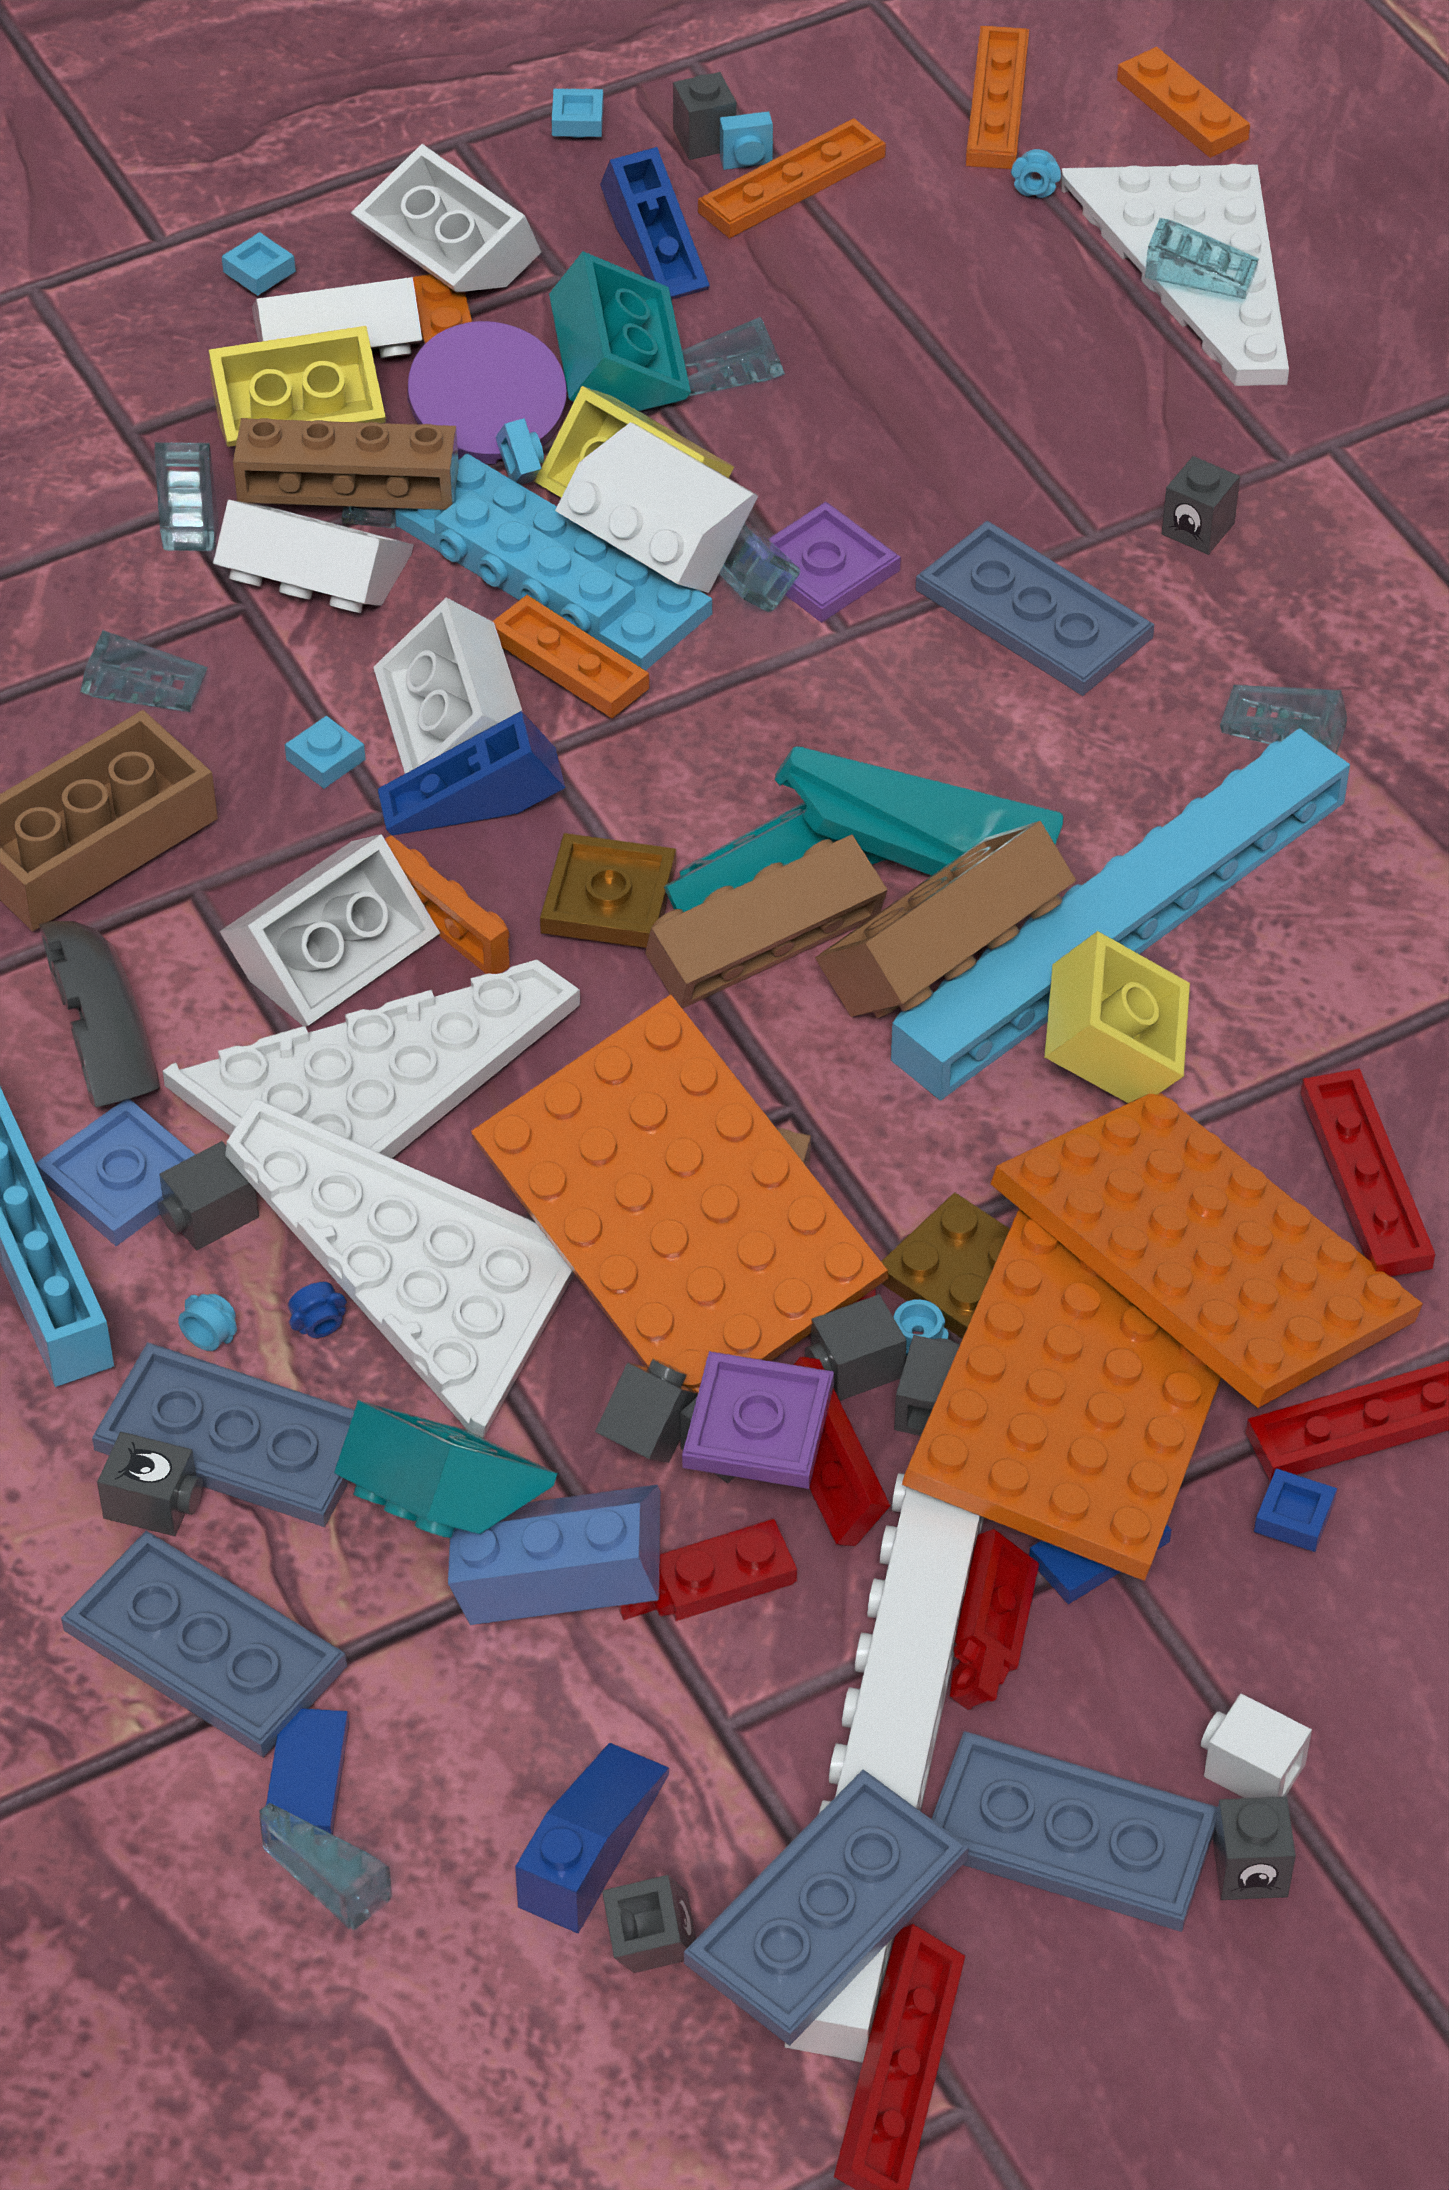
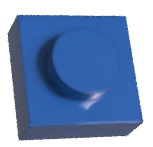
(1295, 1510)

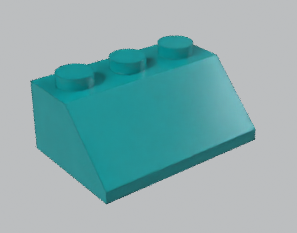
(618, 335)
(435, 1471)

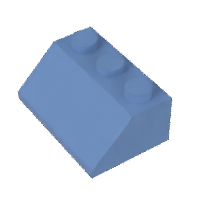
(560, 1557)

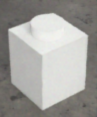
(1255, 1750)

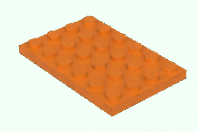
(678, 1199)
(1207, 1247)
(1064, 1410)

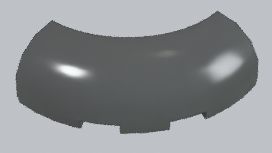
(110, 1027)

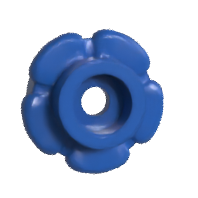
(316, 1310)

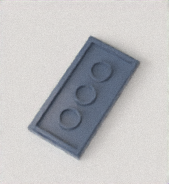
(1035, 607)
(243, 1431)
(204, 1642)
(1076, 1830)
(825, 1906)

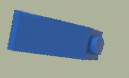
(653, 222)
(476, 780)
(586, 1836)

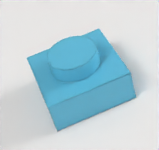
(577, 112)
(746, 140)
(258, 263)
(520, 451)
(325, 752)

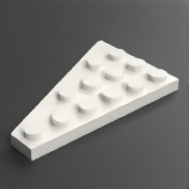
(1215, 201)
(388, 1067)
(429, 1264)

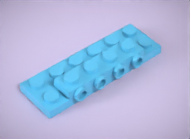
(534, 551)

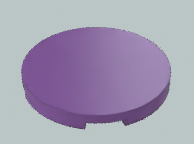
(485, 378)

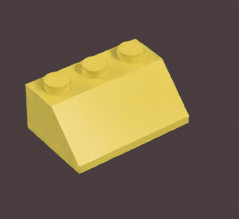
(297, 379)
(595, 420)

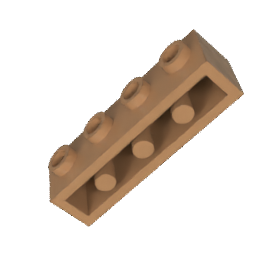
(346, 463)
(764, 920)

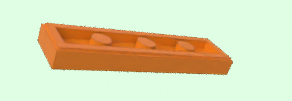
(997, 97)
(791, 178)

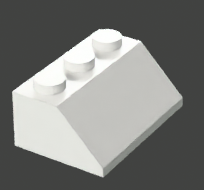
(449, 224)
(383, 307)
(658, 506)
(309, 555)
(445, 683)
(331, 930)

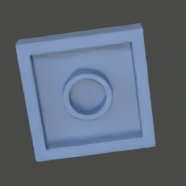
(114, 1170)

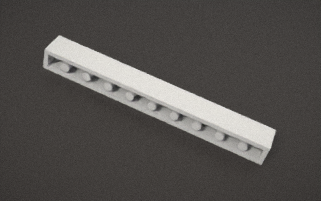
(899, 1703)

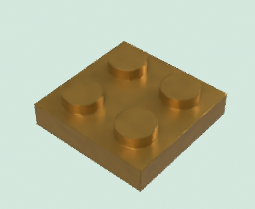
(607, 890)
(948, 1260)

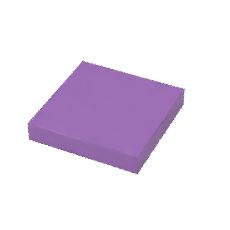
(834, 561)
(758, 1420)

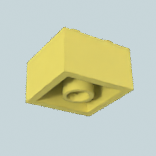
(1117, 1019)

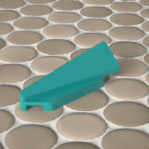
(899, 813)
(740, 860)

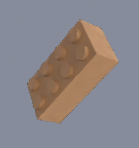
(98, 817)
(947, 921)

